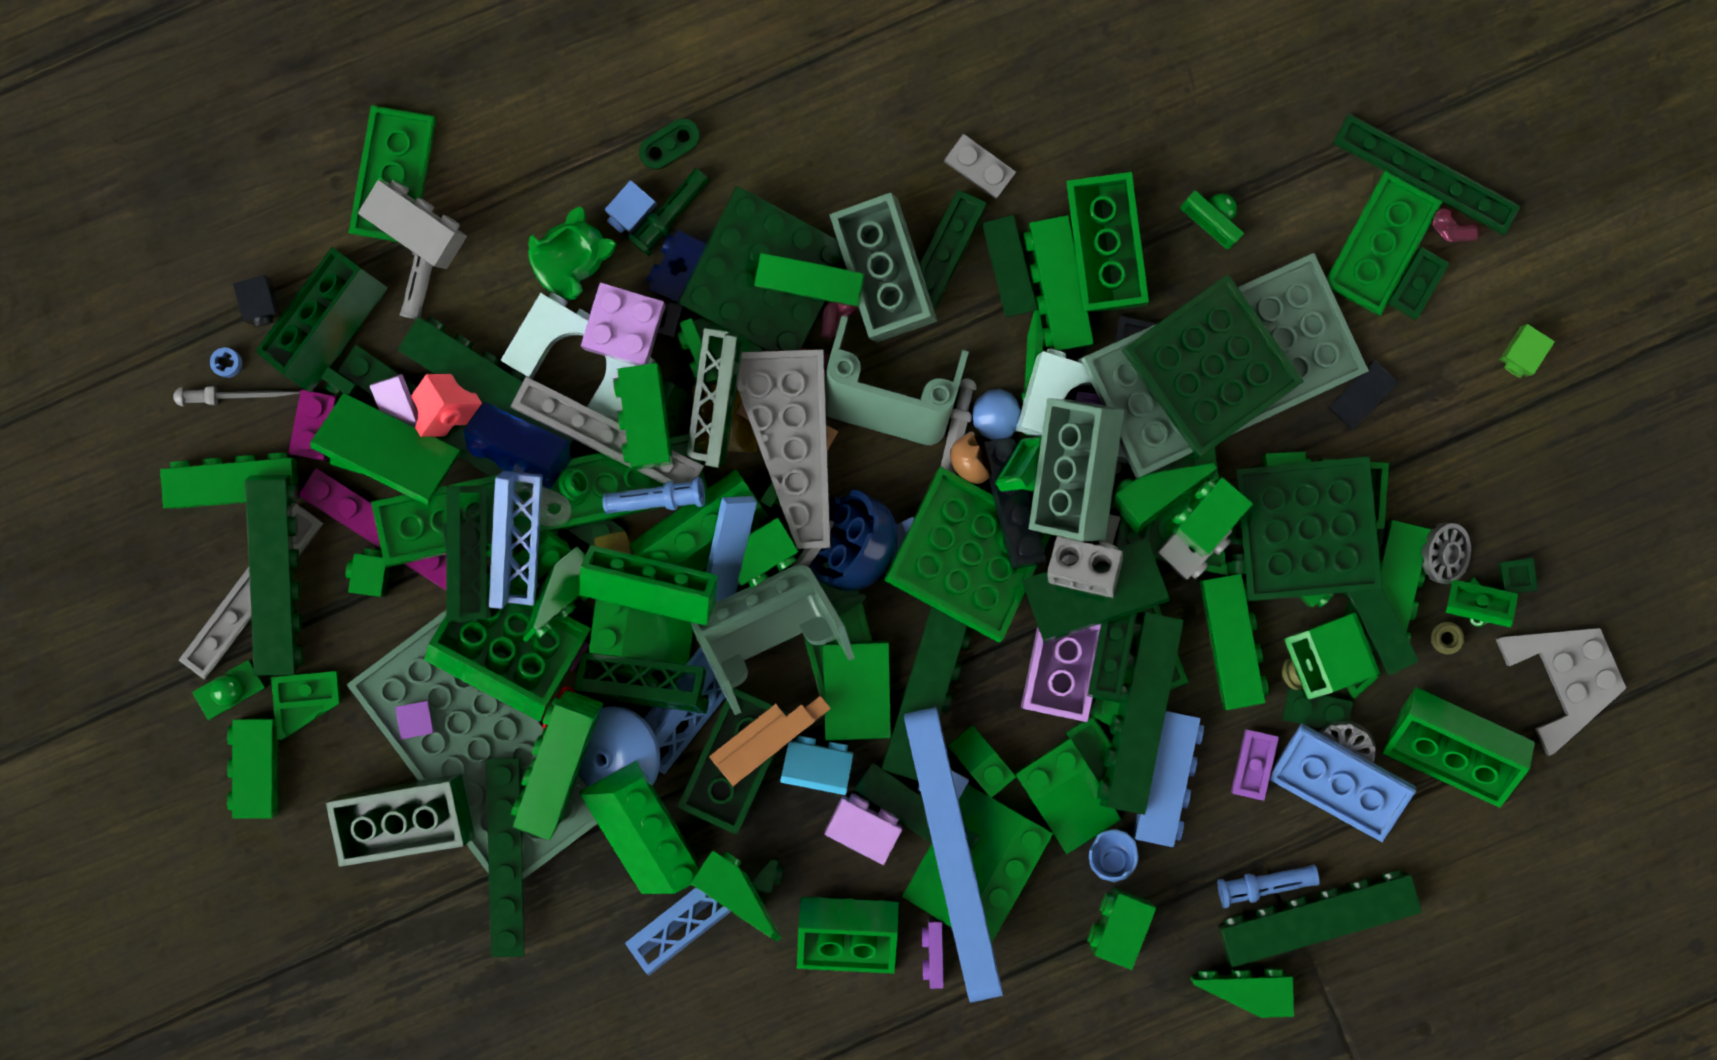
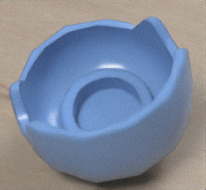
(996, 414)
(1113, 855)

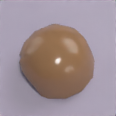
(968, 459)

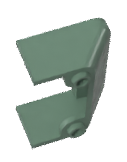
(883, 410)
(763, 618)

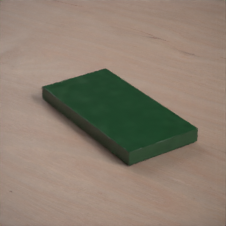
(1069, 610)

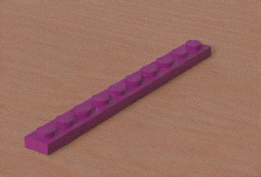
(358, 515)

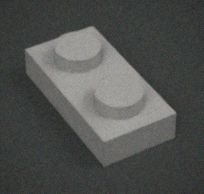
(979, 166)

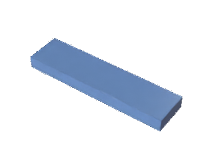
(730, 542)

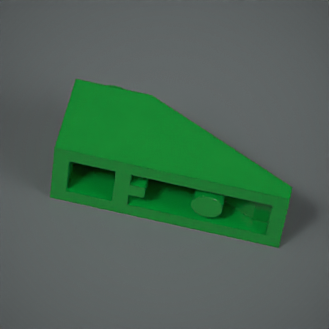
(1156, 493)
(734, 890)

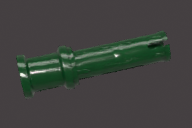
(659, 223)

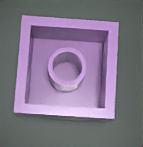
(623, 325)
(864, 828)

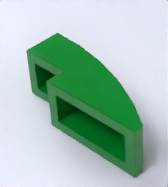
(809, 280)

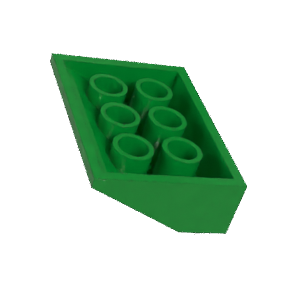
(499, 661)
(1001, 859)

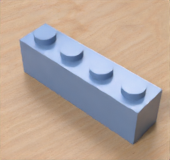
(1169, 781)

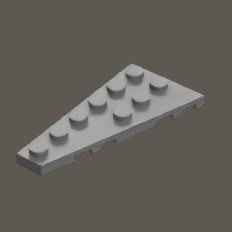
(788, 416)

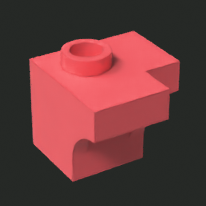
(442, 405)

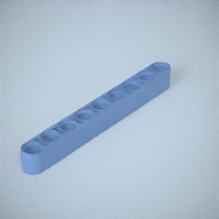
(953, 854)

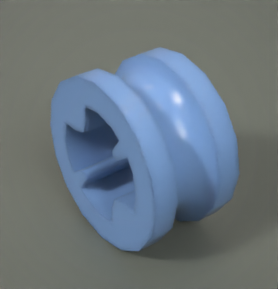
(228, 372)

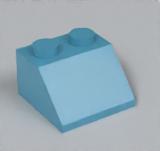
(817, 765)

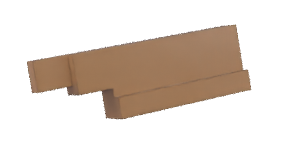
(764, 738)

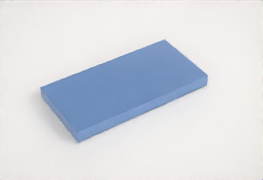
(1342, 782)

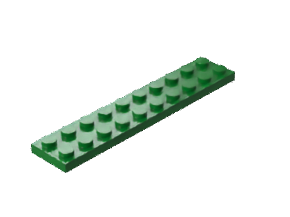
(413, 530)

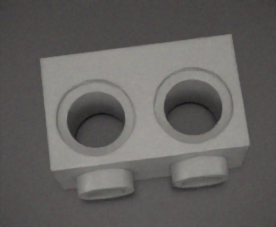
(1082, 575)

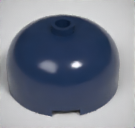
(868, 545)

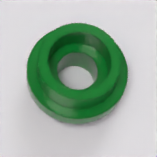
(573, 484)

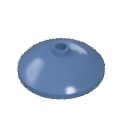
(622, 739)

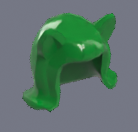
(568, 255)

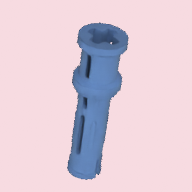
(668, 496)
(1253, 887)

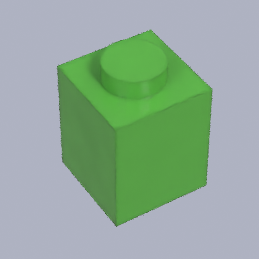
(1526, 351)

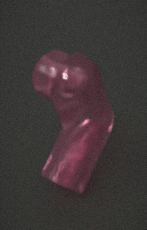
(1451, 230)
(831, 317)

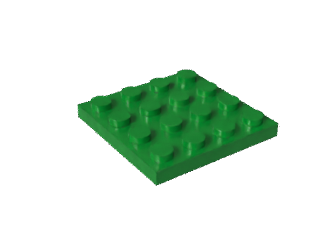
(959, 557)

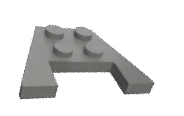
(1580, 674)

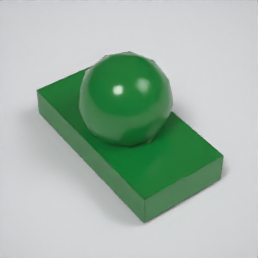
(1214, 216)
(1022, 466)
(228, 690)

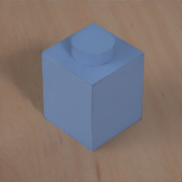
(629, 208)

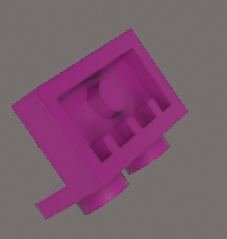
(310, 415)

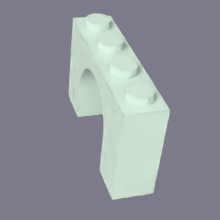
(544, 327)
(1052, 378)

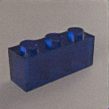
(516, 444)

